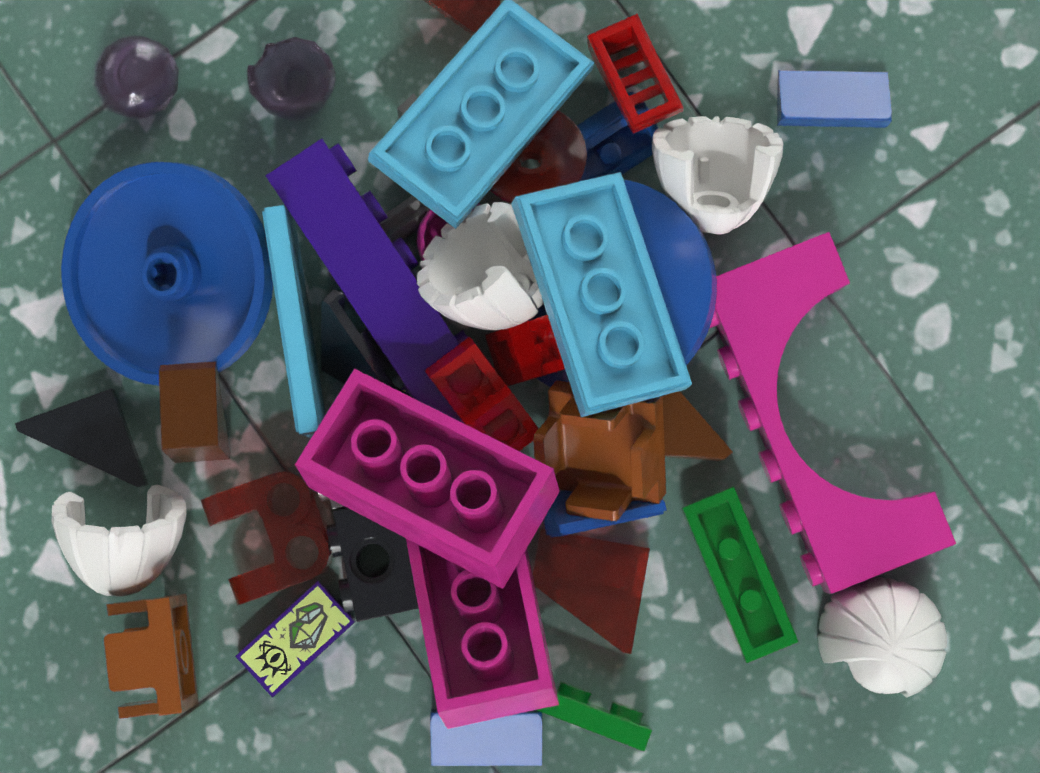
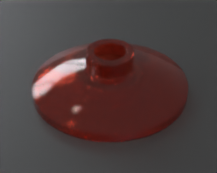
(561, 155)

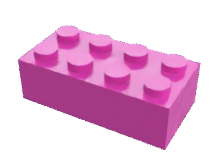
(428, 477)
(481, 640)

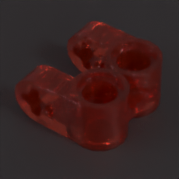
(280, 529)

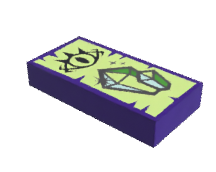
(295, 638)

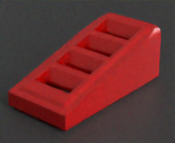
(620, 37)

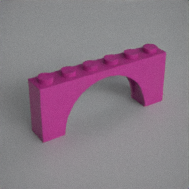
(843, 533)

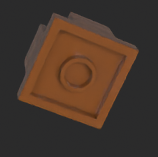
(605, 455)
(153, 657)

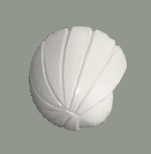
(716, 168)
(481, 271)
(125, 557)
(884, 635)

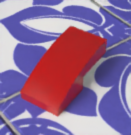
(525, 351)
(481, 396)

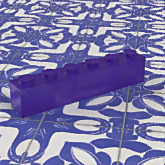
(367, 264)

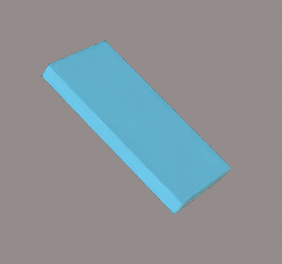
(480, 112)
(601, 294)
(294, 319)

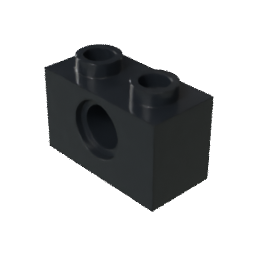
(367, 594)

